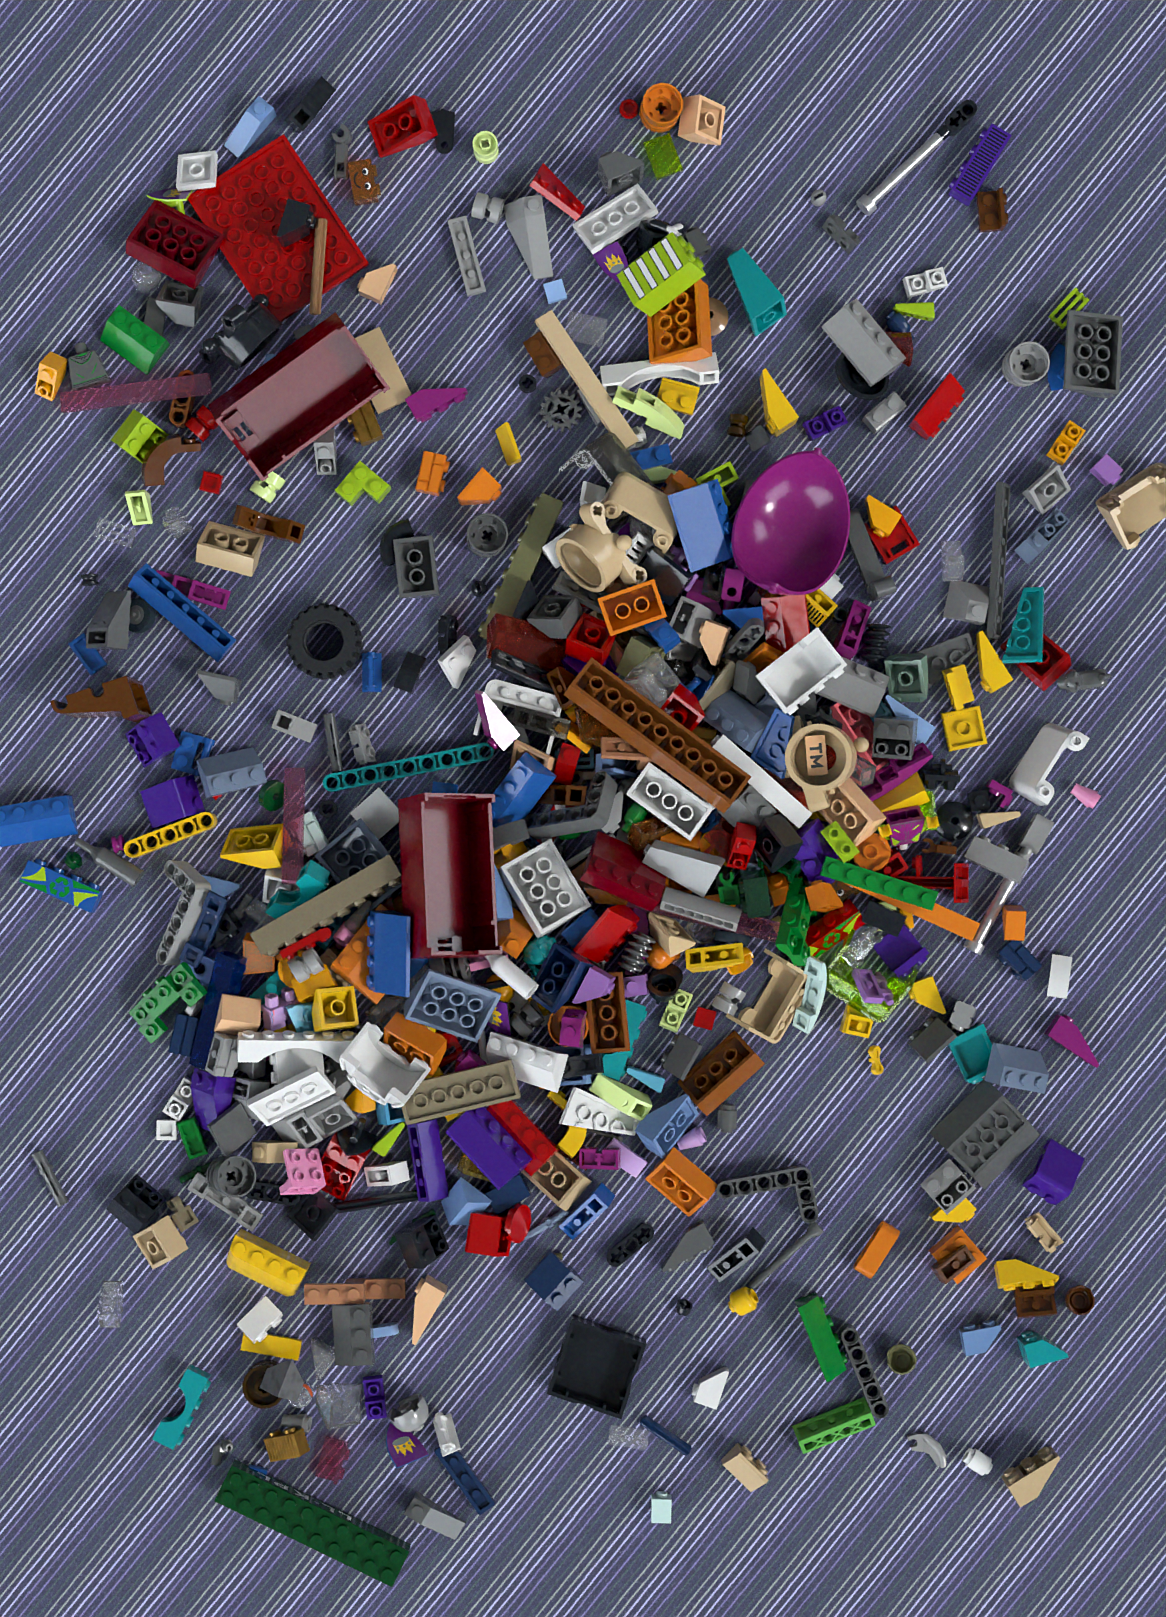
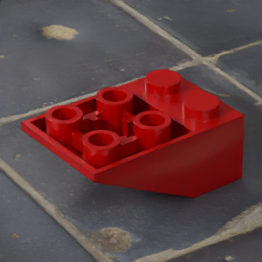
(340, 1169)

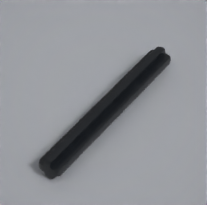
(377, 1201)

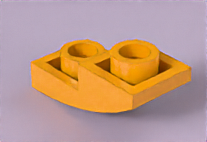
(1065, 442)

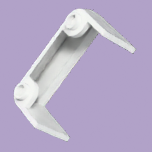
(513, 695)

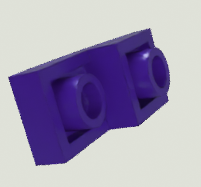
(825, 423)
(374, 1397)

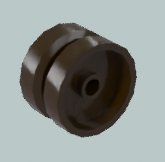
(251, 1386)

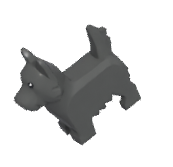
(1084, 680)

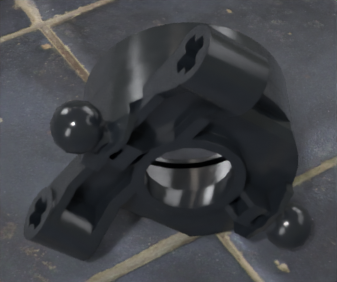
(243, 334)

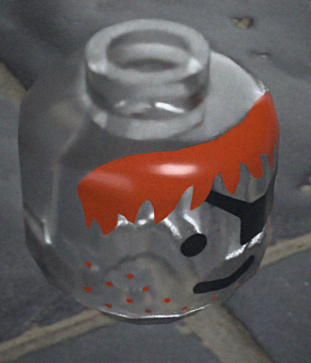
(305, 1396)

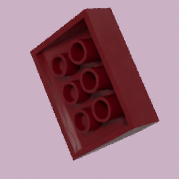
(174, 244)
(620, 871)

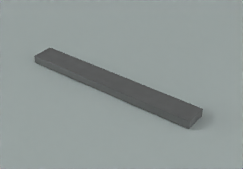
(998, 561)

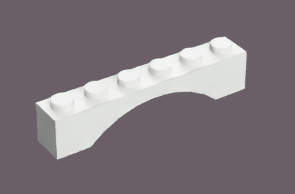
(632, 373)
(257, 1045)

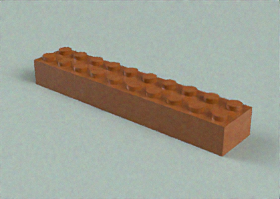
(657, 735)

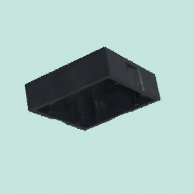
(596, 1366)

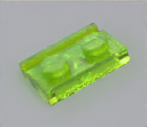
(662, 156)

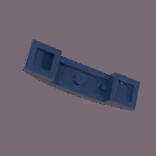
(204, 930)

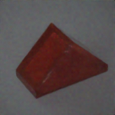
(904, 343)

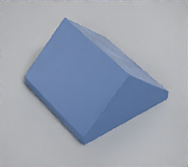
(462, 1201)

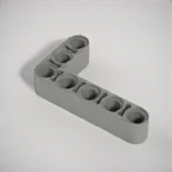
(187, 912)

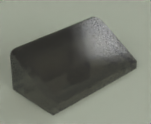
(714, 581)

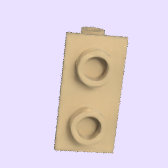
(1040, 1228)

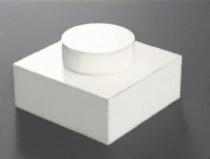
(166, 1130)

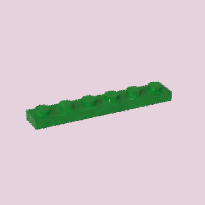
(879, 883)

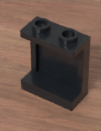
(668, 576)

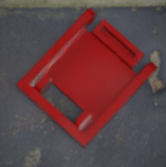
(900, 533)

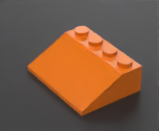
(681, 328)
(352, 963)

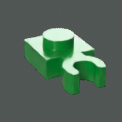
(728, 892)

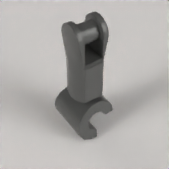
(341, 152)

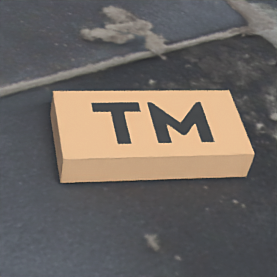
(816, 755)

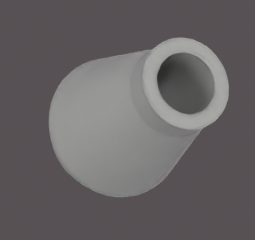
(297, 1420)

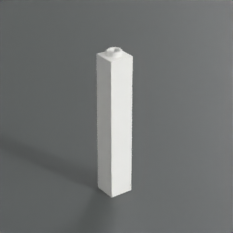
(763, 782)

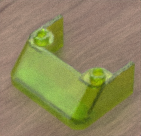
(842, 985)

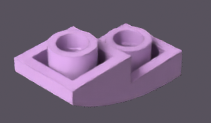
(629, 1160)

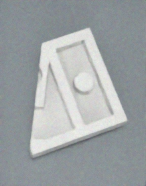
(457, 660)

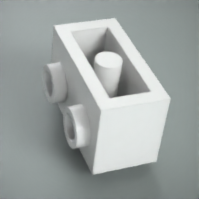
(260, 1320)

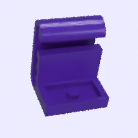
(172, 801)
(1054, 1173)

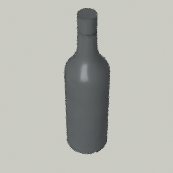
(112, 863)

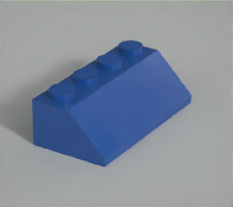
(520, 790)
(37, 820)

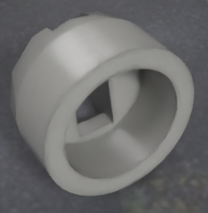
(821, 200)

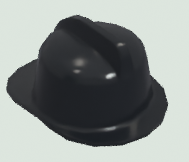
(665, 983)

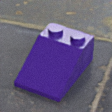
(210, 1095)

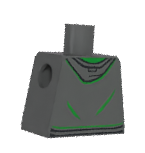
(87, 369)

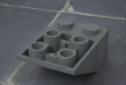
(110, 623)

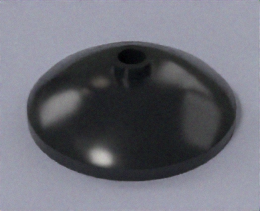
(855, 383)

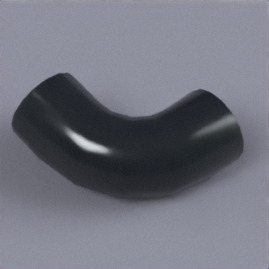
(398, 530)

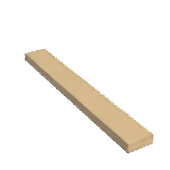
(585, 378)

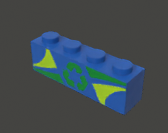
(61, 886)

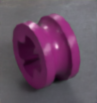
(118, 843)

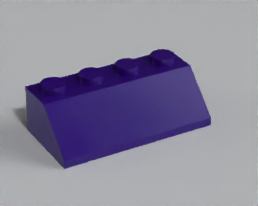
(489, 1146)

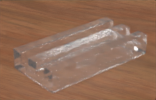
(131, 537)

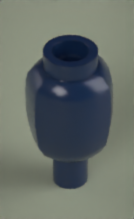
(897, 323)

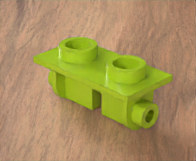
(840, 842)

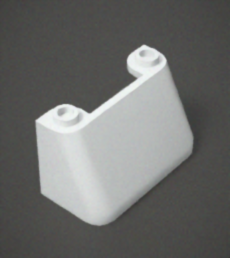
(1039, 760)

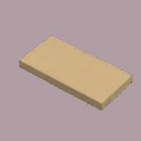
(380, 355)

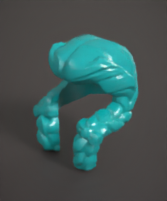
(537, 951)

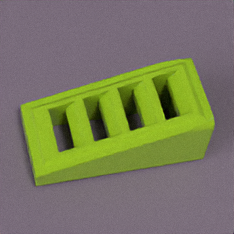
(921, 311)
(386, 1142)

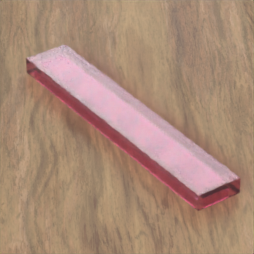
(293, 824)

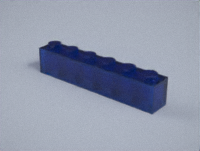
(225, 979)

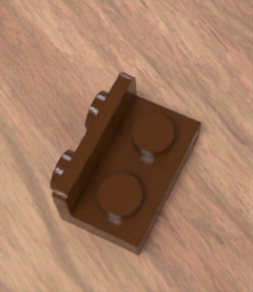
(991, 210)

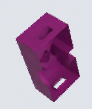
(599, 1159)

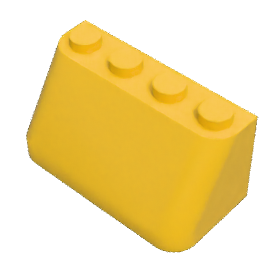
(266, 1263)

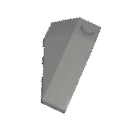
(528, 227)

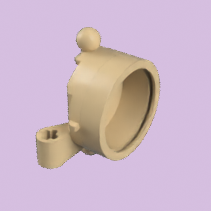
(595, 554)
(796, 761)

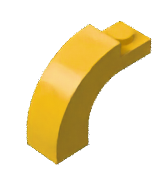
(574, 1135)

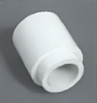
(977, 1461)

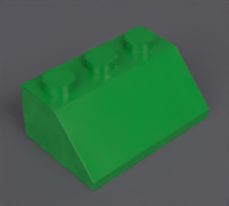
(133, 340)

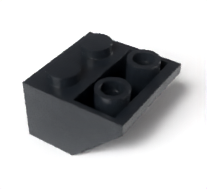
(135, 1204)
(422, 1242)

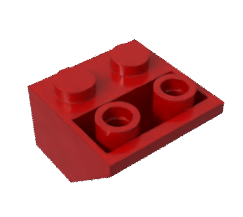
(487, 1234)

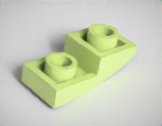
(675, 1011)

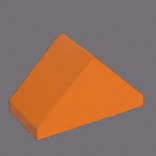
(1014, 922)

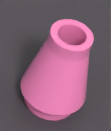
(1085, 795)

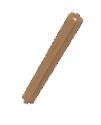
(318, 266)

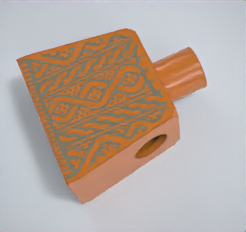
(255, 961)

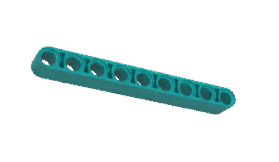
(398, 765)

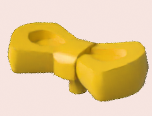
(874, 1052)

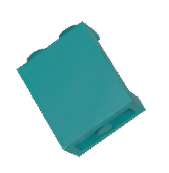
(972, 1052)

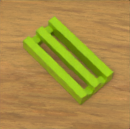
(1079, 297)

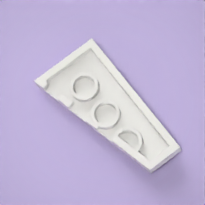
(595, 1113)

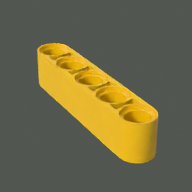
(163, 841)

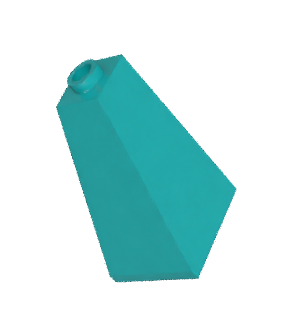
(758, 295)

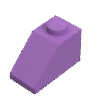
(595, 985)

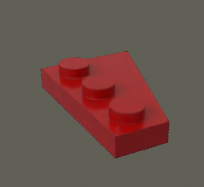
(556, 192)

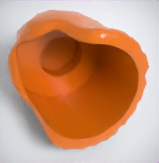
(659, 958)

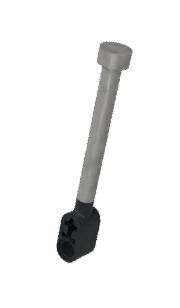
(868, 203)

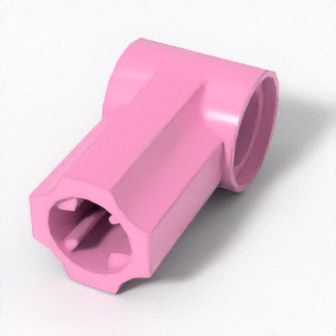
(342, 937)

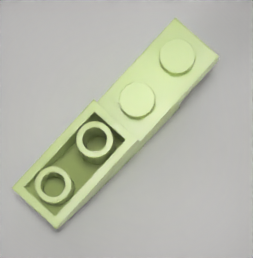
(657, 413)

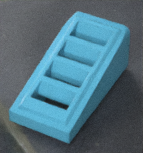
(648, 1078)

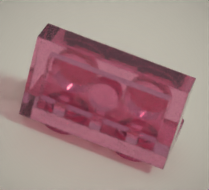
(332, 1459)

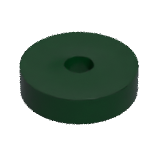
(272, 795)

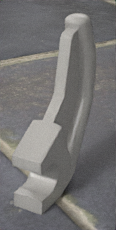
(929, 1445)

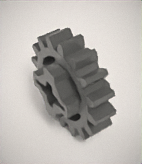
(553, 415)

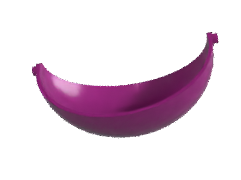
(793, 525)

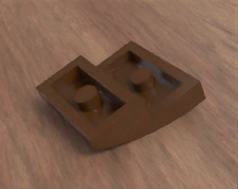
(1035, 1301)

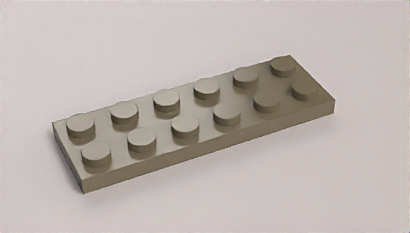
(462, 1091)

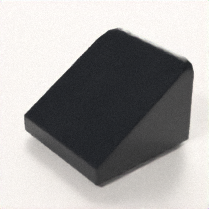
(757, 438)

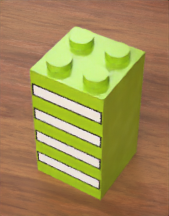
(661, 274)

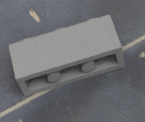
(997, 859)

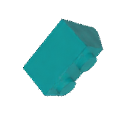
(1039, 1350)

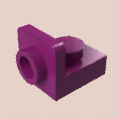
(998, 789)

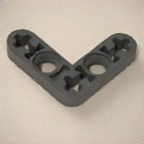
(743, 648)

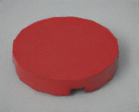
(518, 1223)

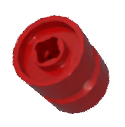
(202, 423)

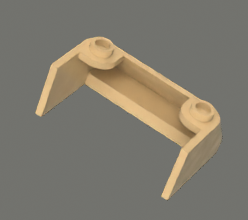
(643, 503)
(777, 1003)

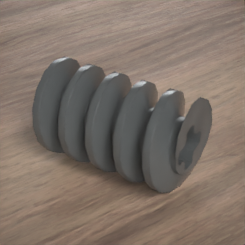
(636, 952)

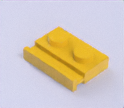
(678, 395)

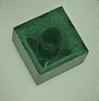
(755, 893)

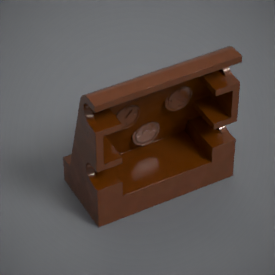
(121, 698)

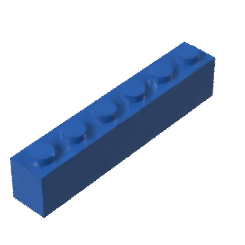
(181, 612)

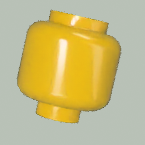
(743, 1301)

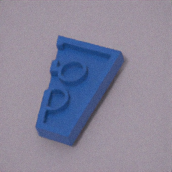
(773, 743)

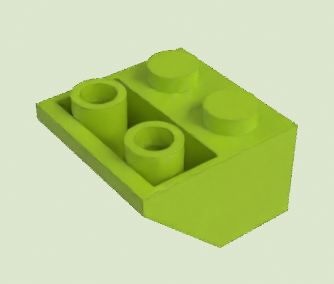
(138, 435)

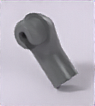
(220, 1449)

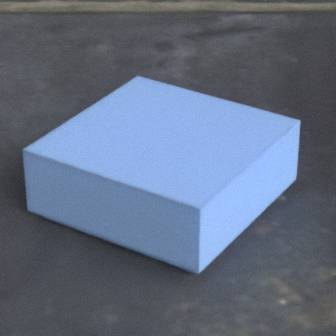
(555, 291)

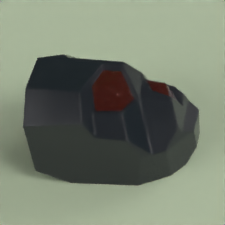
(754, 596)

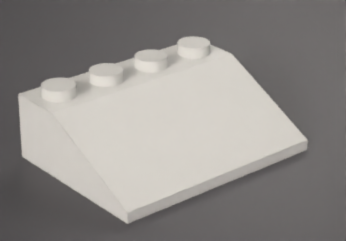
(544, 888)

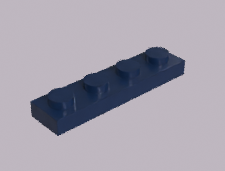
(467, 1480)

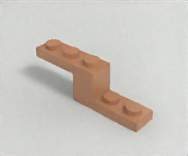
(620, 749)
(354, 1291)

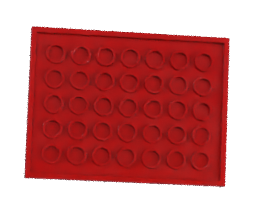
(248, 212)

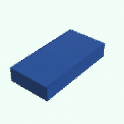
(89, 658)

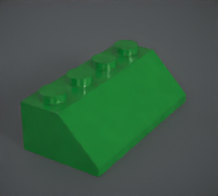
(820, 1335)

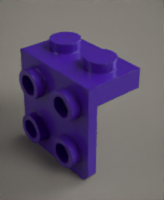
(901, 952)

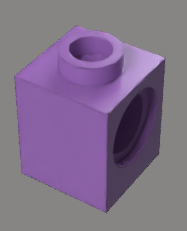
(1106, 470)

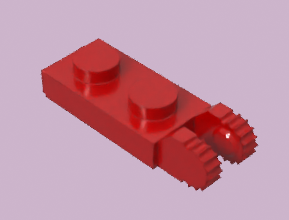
(306, 943)

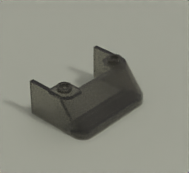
(610, 459)

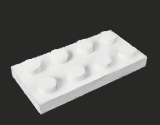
(615, 218)
(291, 1096)

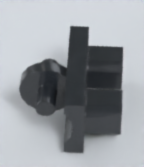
(823, 716)
(941, 772)

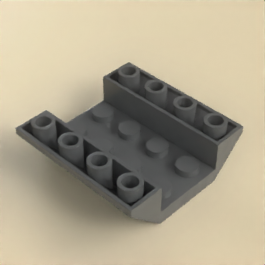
(985, 1133)

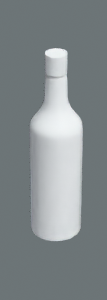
(512, 975)

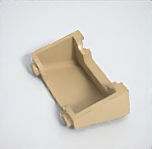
(1135, 504)

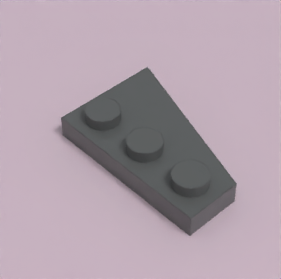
(946, 655)

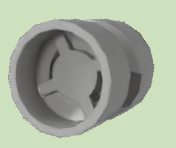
(487, 208)
(305, 965)
(728, 998)

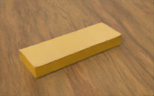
(274, 1346)

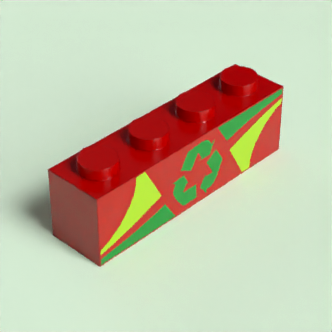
(833, 928)

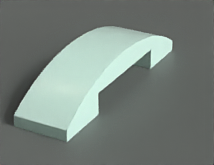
(813, 995)

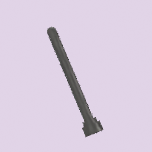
(812, 1231)

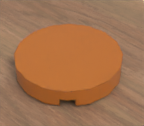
(873, 853)

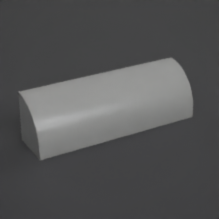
(700, 909)

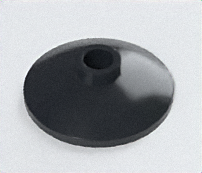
(949, 830)

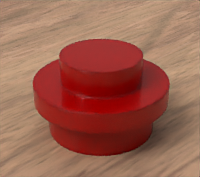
(628, 109)

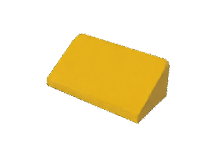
(508, 444)

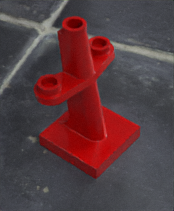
(959, 882)

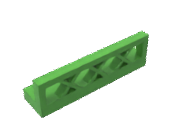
(833, 1423)

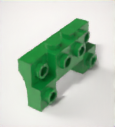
(795, 924)
(156, 1001)

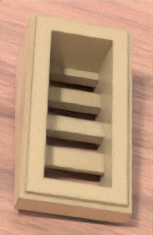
(990, 819)

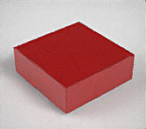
(211, 482)
(704, 1018)

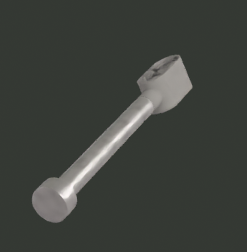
(1031, 842)

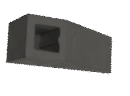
(693, 1240)

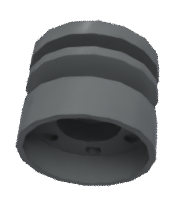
(488, 524)
(241, 1175)

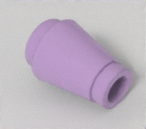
(691, 1139)

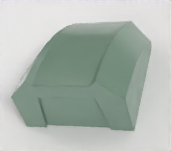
(907, 677)

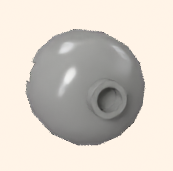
(411, 1414)

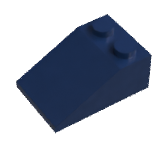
(559, 977)

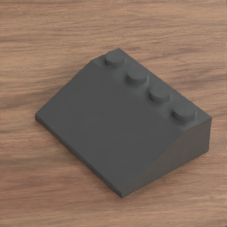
(1093, 354)

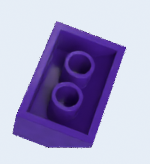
(814, 851)

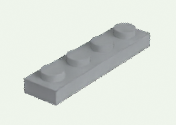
(466, 256)

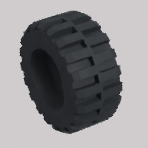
(324, 615)

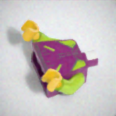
(905, 826)

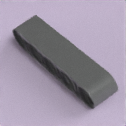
(864, 1380)

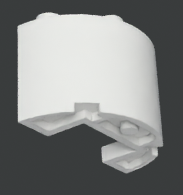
(801, 671)
(379, 1070)

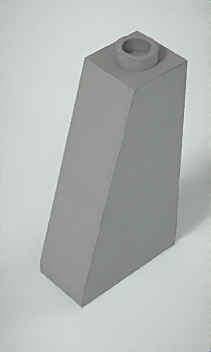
(683, 865)

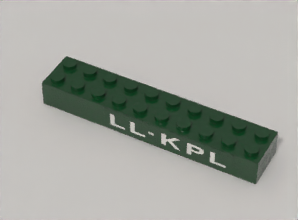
(313, 1523)

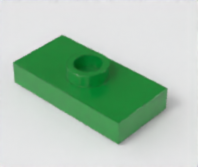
(192, 1137)

